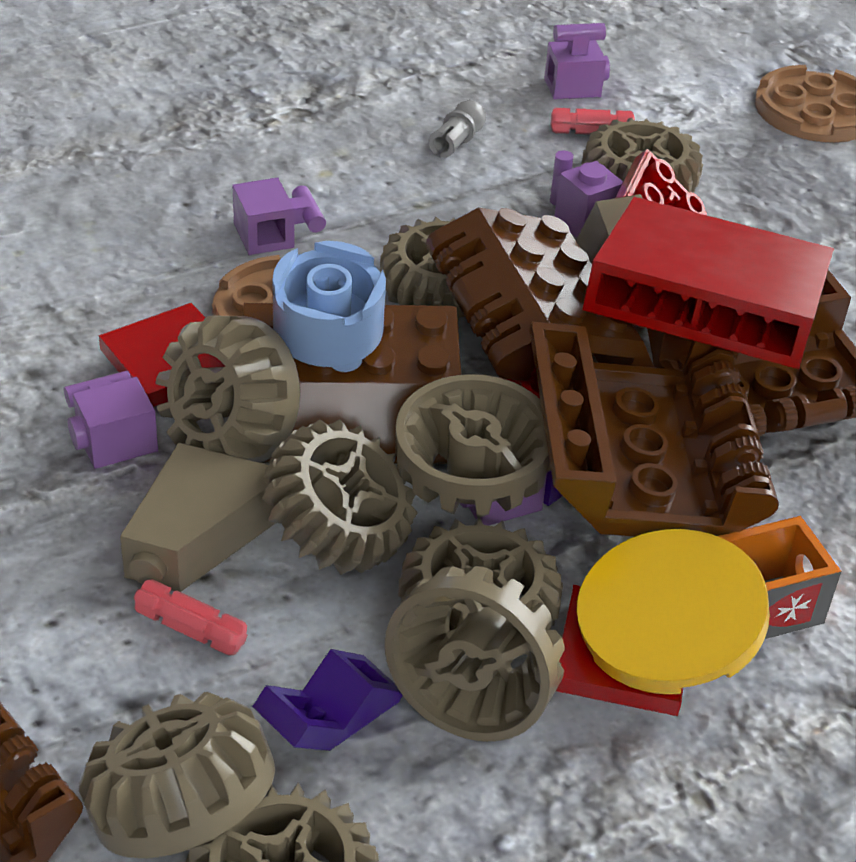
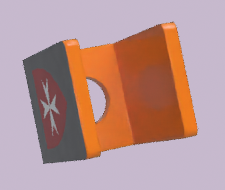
(778, 551)

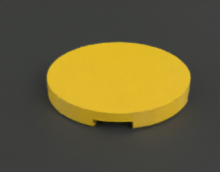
(673, 610)

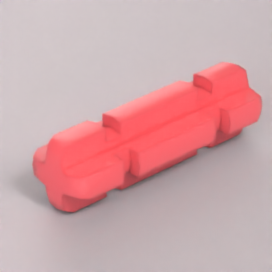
(584, 120)
(190, 617)

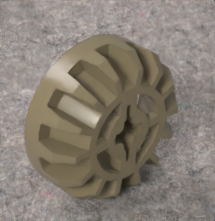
(253, 389)
(486, 433)
(465, 674)
(176, 776)

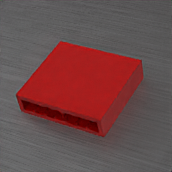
(709, 281)

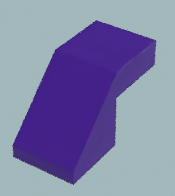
(333, 705)

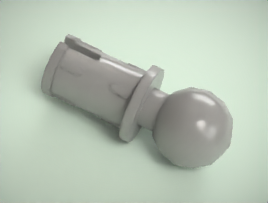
(458, 127)

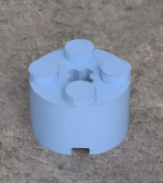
(329, 304)

